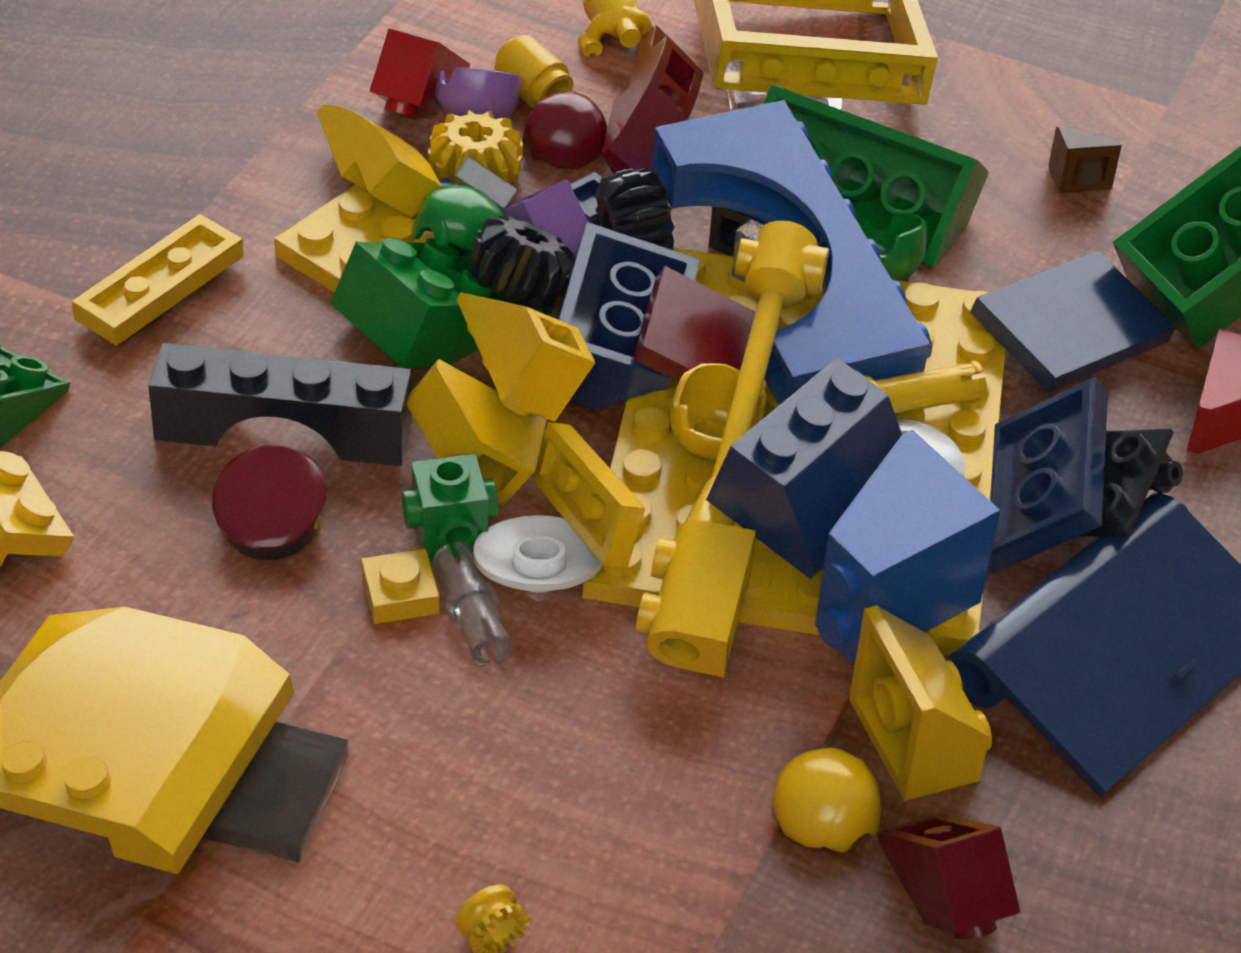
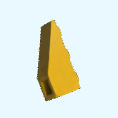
(528, 355)

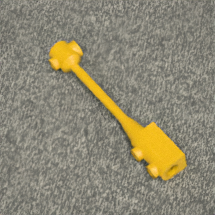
(711, 558)

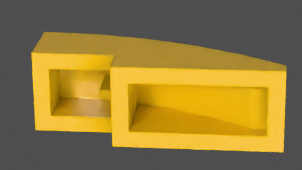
(377, 159)

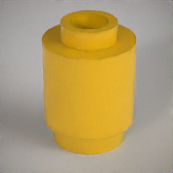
(539, 68)

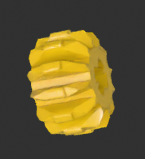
(481, 138)

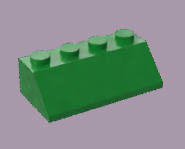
(891, 171)

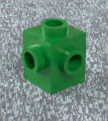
(448, 502)

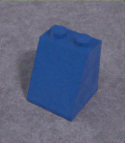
(906, 543)

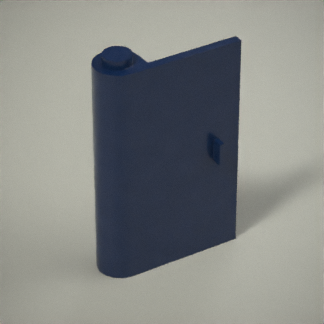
(1116, 643)

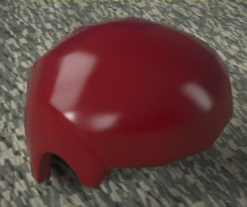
(565, 130)

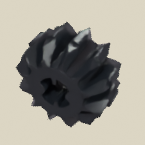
(635, 206)
(520, 261)

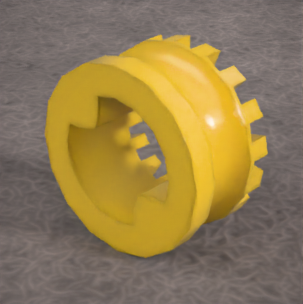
(492, 919)

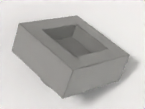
(480, 178)

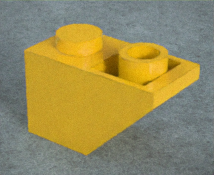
(468, 418)

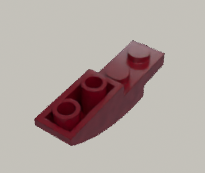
(659, 94)

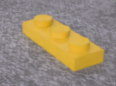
(157, 279)
(589, 495)

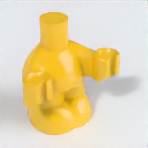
(616, 19)

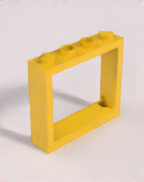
(823, 64)

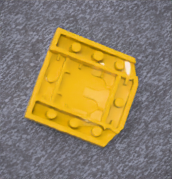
(134, 727)

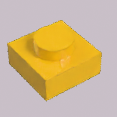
(400, 586)

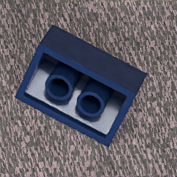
(608, 305)
(807, 464)

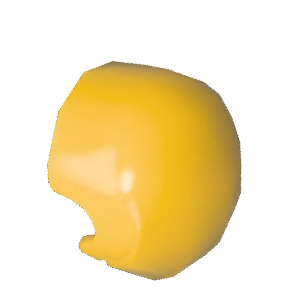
(703, 406)
(827, 799)

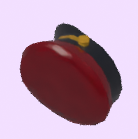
(269, 501)

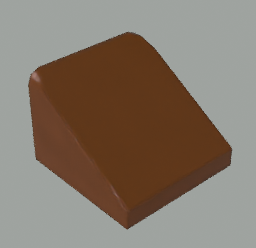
(1083, 160)

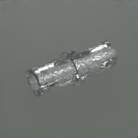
(472, 604)

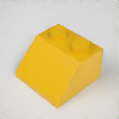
(916, 708)

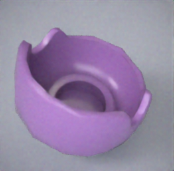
(478, 91)

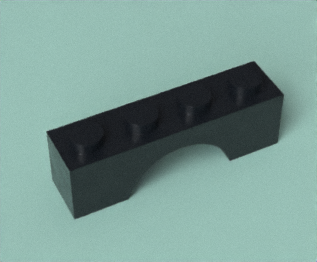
(351, 405)

